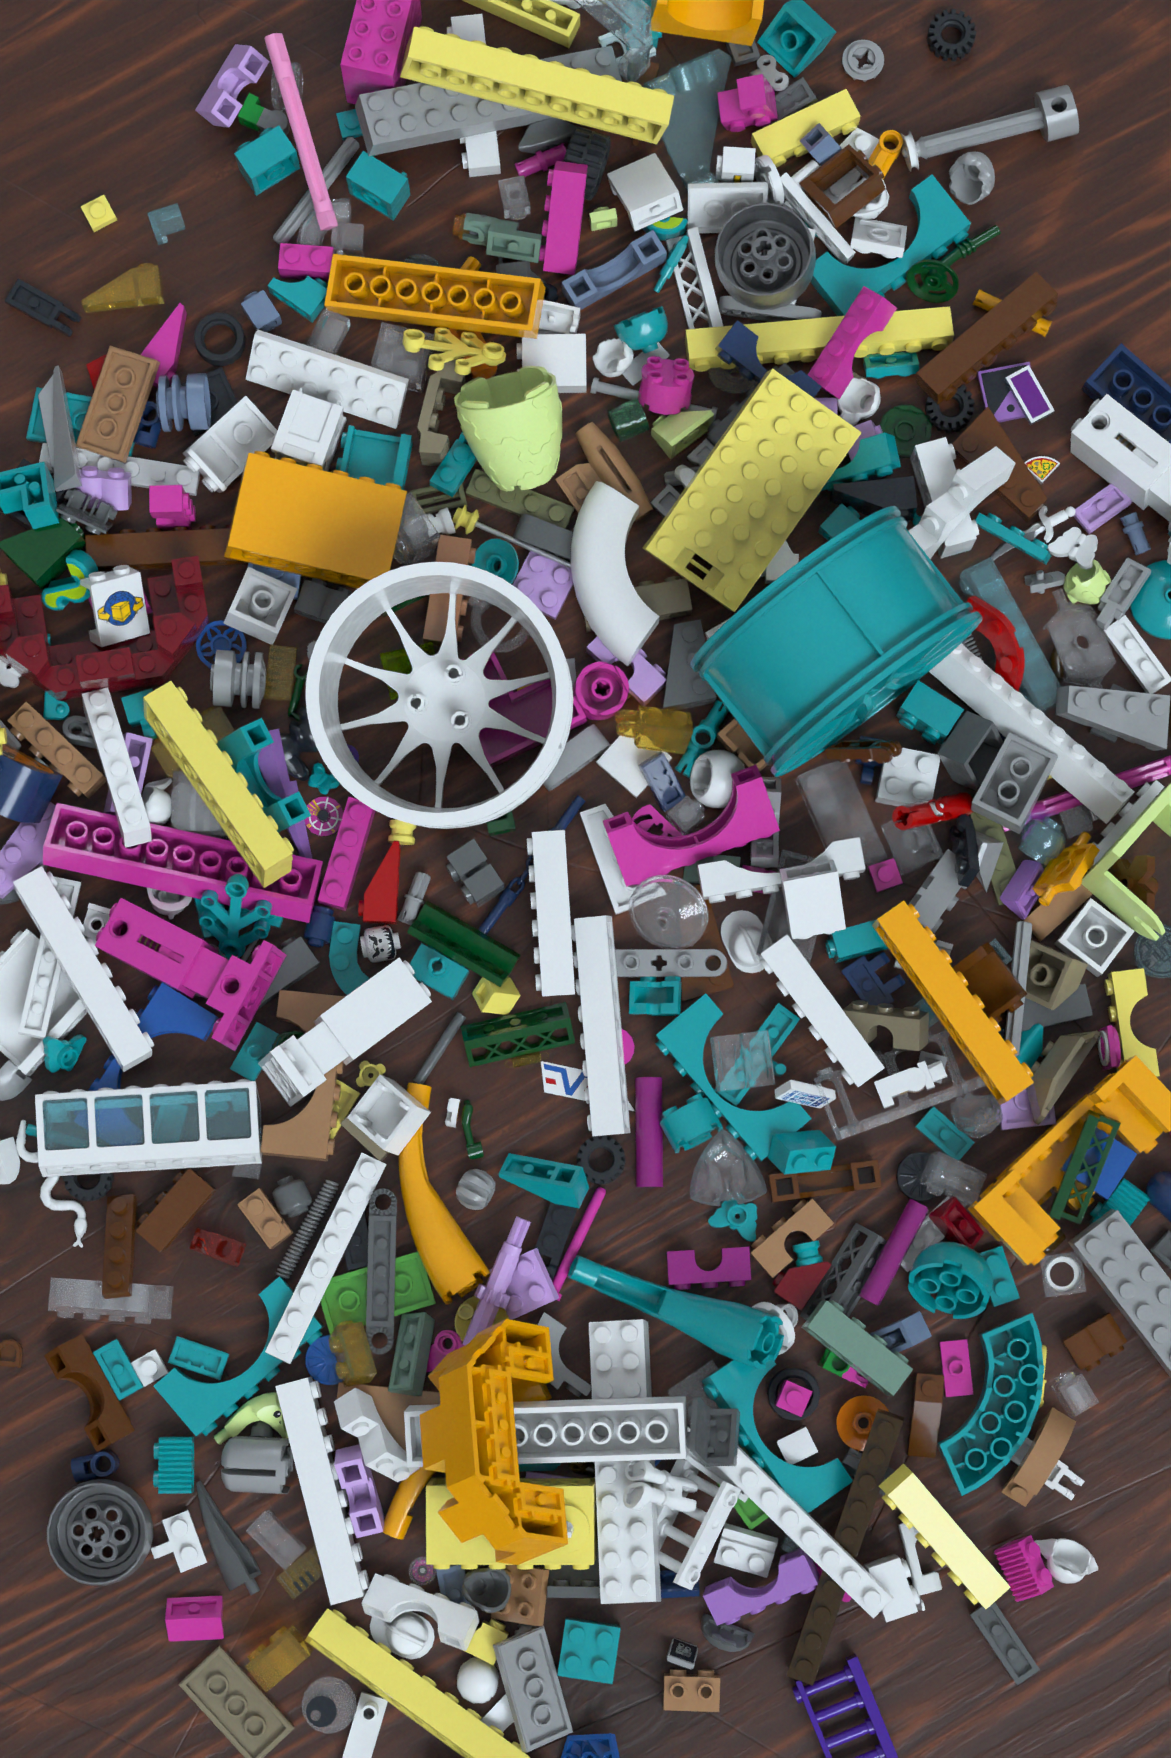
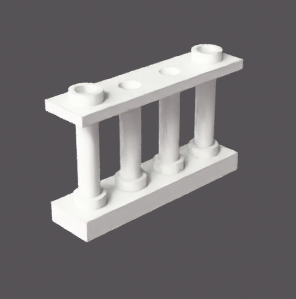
(712, 1523)

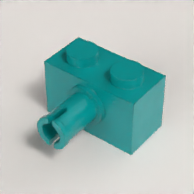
(438, 971)

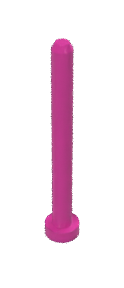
(578, 1239)

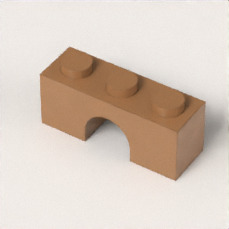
(807, 1219)

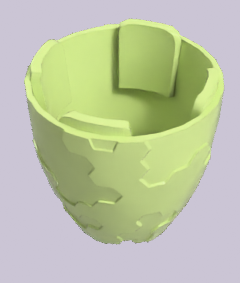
(513, 426)

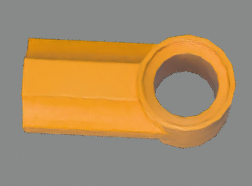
(884, 157)

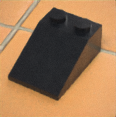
(876, 495)

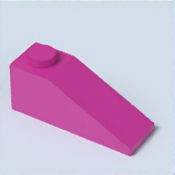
(167, 344)

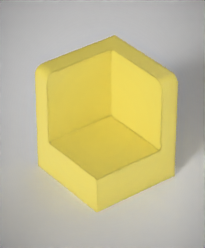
(495, 998)

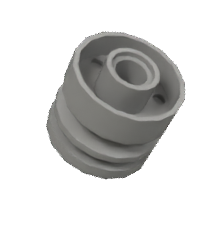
(235, 678)

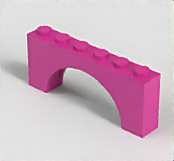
(743, 820)

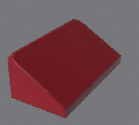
(956, 1223)

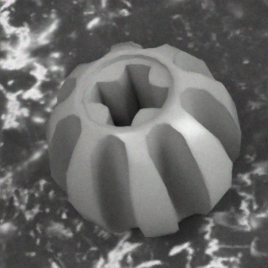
(475, 1189)

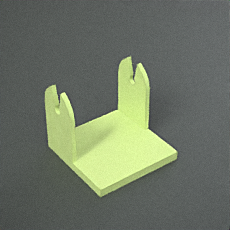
(1113, 892)

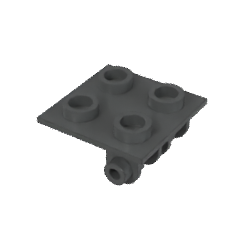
(94, 523)

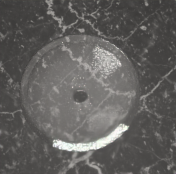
(676, 903)

